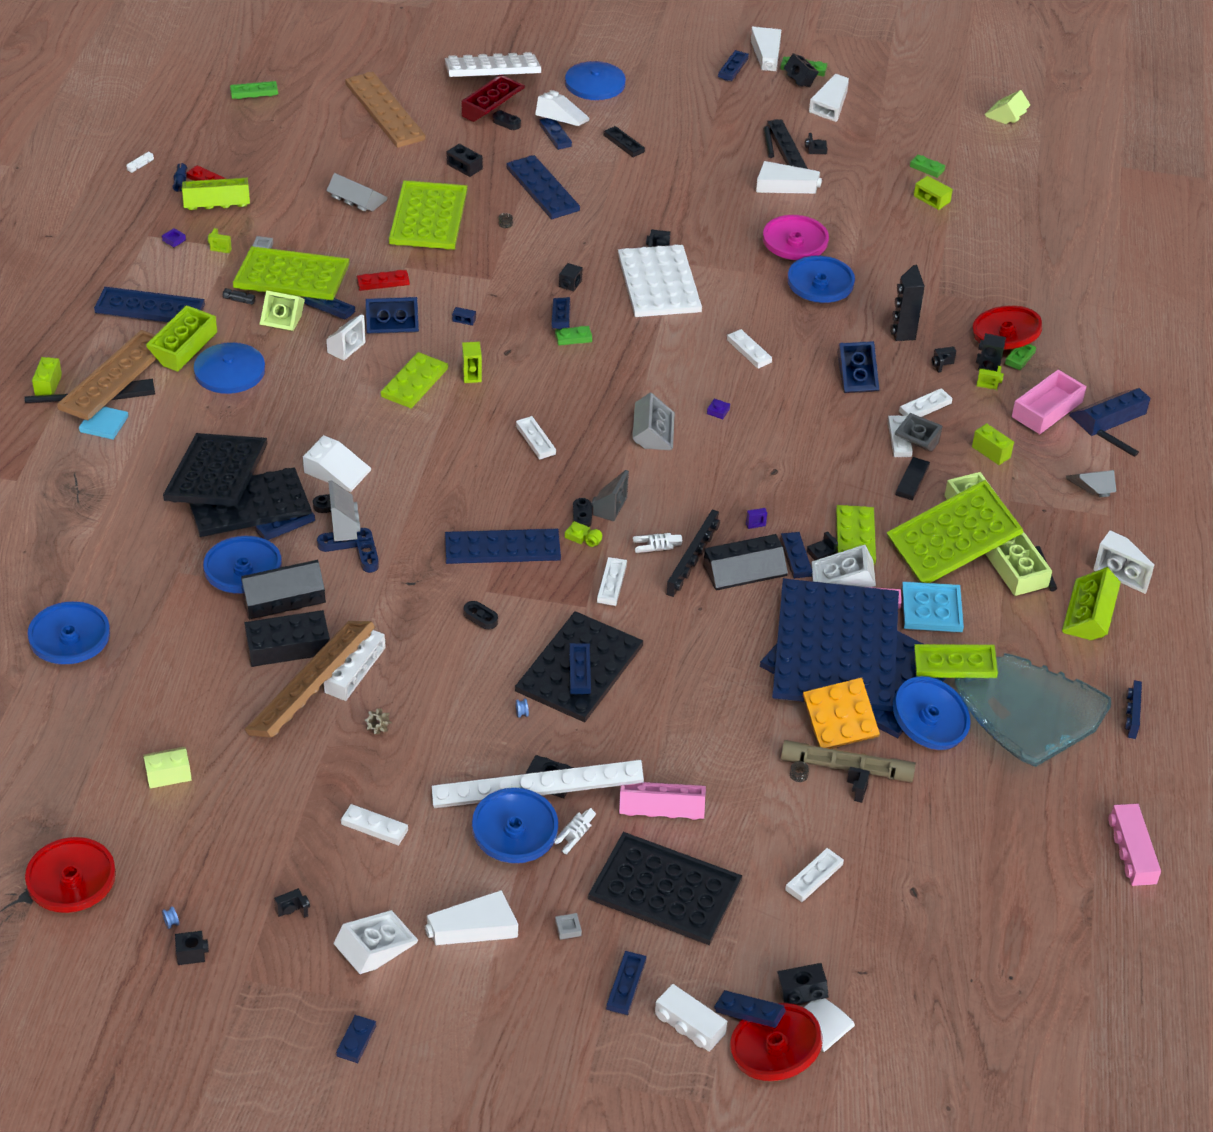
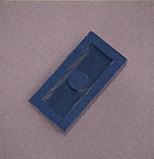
(356, 1039)

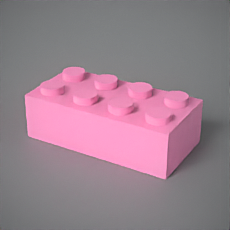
(1048, 401)

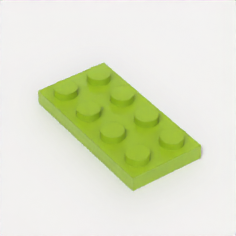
(414, 380)
(855, 528)
(955, 661)

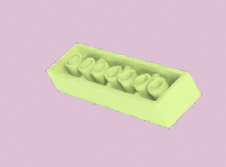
(1015, 560)

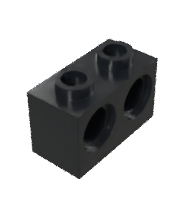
(464, 160)
(991, 352)

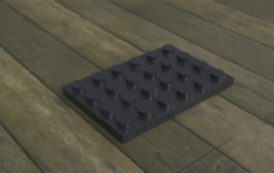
(215, 469)
(265, 500)
(549, 675)
(665, 888)

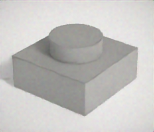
(263, 242)
(568, 926)

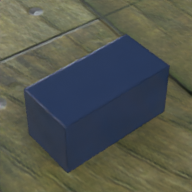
(464, 316)

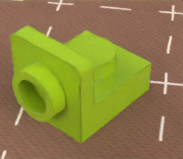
(219, 242)
(989, 378)

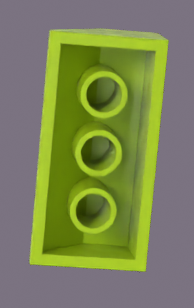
(215, 193)
(182, 337)
(1092, 605)

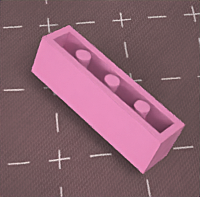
(663, 800)
(1134, 844)

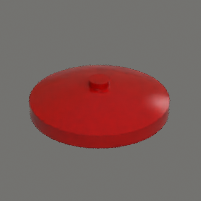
(1015, 323)
(70, 874)
(779, 1051)

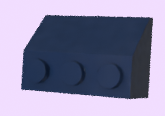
(392, 315)

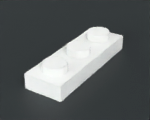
(749, 348)
(926, 404)
(535, 437)
(900, 447)
(612, 581)
(374, 824)
(814, 875)

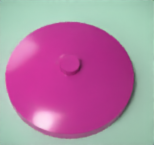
(795, 237)

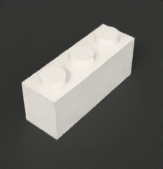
(690, 1017)

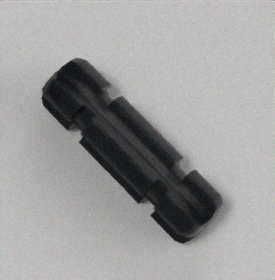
(239, 296)

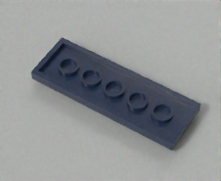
(543, 187)
(143, 304)
(502, 546)

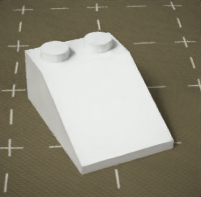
(559, 108)
(334, 462)
(1124, 561)
(848, 567)
(373, 940)

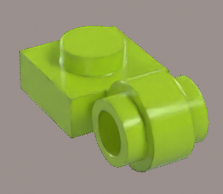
(580, 533)

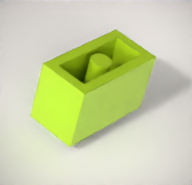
(933, 192)
(471, 362)
(47, 376)
(992, 444)

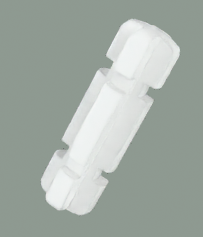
(140, 162)

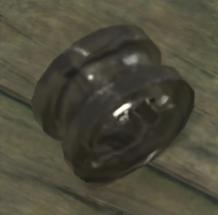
(505, 220)
(799, 777)

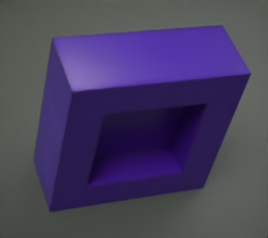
(173, 237)
(718, 408)
(756, 518)

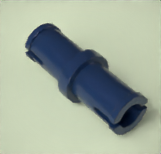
(179, 177)

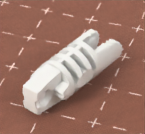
(657, 542)
(575, 829)

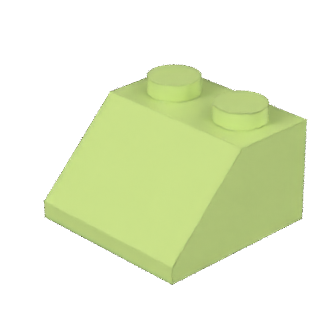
(1009, 108)
(281, 310)
(167, 767)

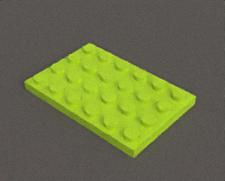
(428, 215)
(291, 273)
(954, 532)

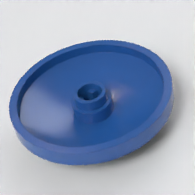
(595, 80)
(821, 279)
(229, 368)
(239, 557)
(68, 632)
(931, 713)
(515, 825)

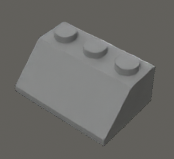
(355, 193)
(653, 423)
(344, 513)

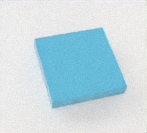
(104, 423)

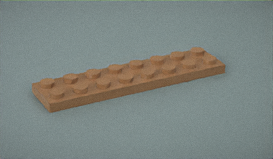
(385, 109)
(109, 378)
(309, 679)

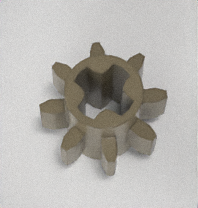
(373, 724)

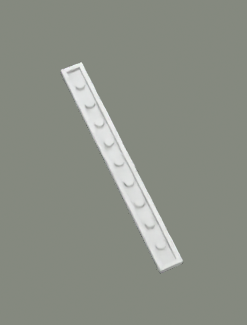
(541, 783)

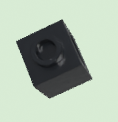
(570, 277)
(184, 950)

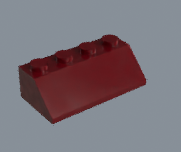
(489, 97)

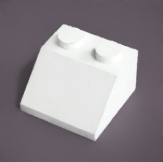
(347, 338)

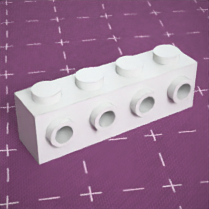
(356, 666)

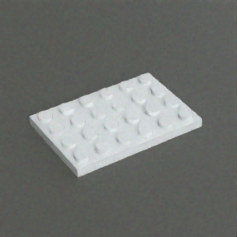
(492, 65)
(659, 280)

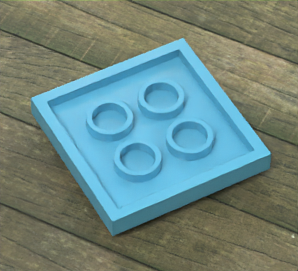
(932, 606)

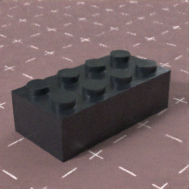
(286, 638)

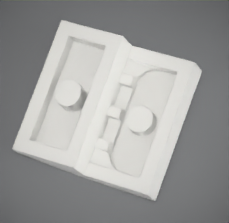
(832, 1021)

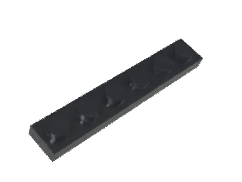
(785, 144)
(691, 555)

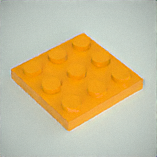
(841, 714)

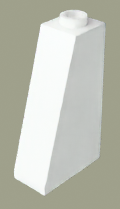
(766, 46)
(830, 98)
(787, 179)
(473, 921)

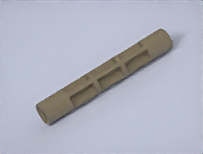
(834, 758)

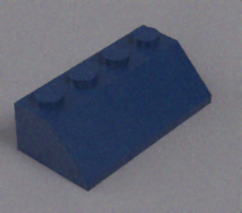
(1112, 411)

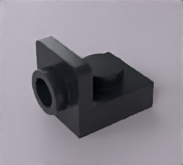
(815, 146)
(658, 238)
(942, 357)
(823, 548)
(860, 780)
(290, 902)

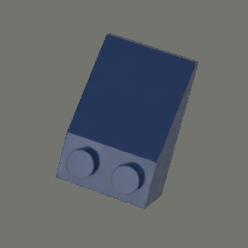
(858, 367)

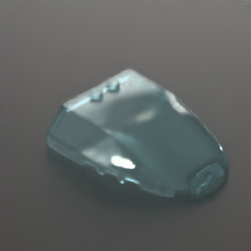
(1033, 709)

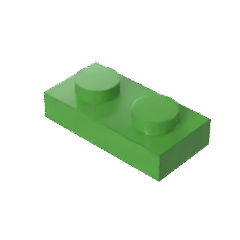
(927, 166)
(573, 335)
(1020, 356)

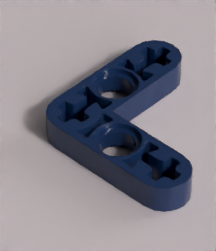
(360, 543)

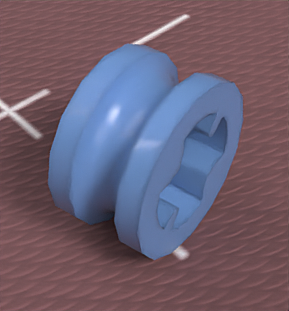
(522, 708)
(170, 917)

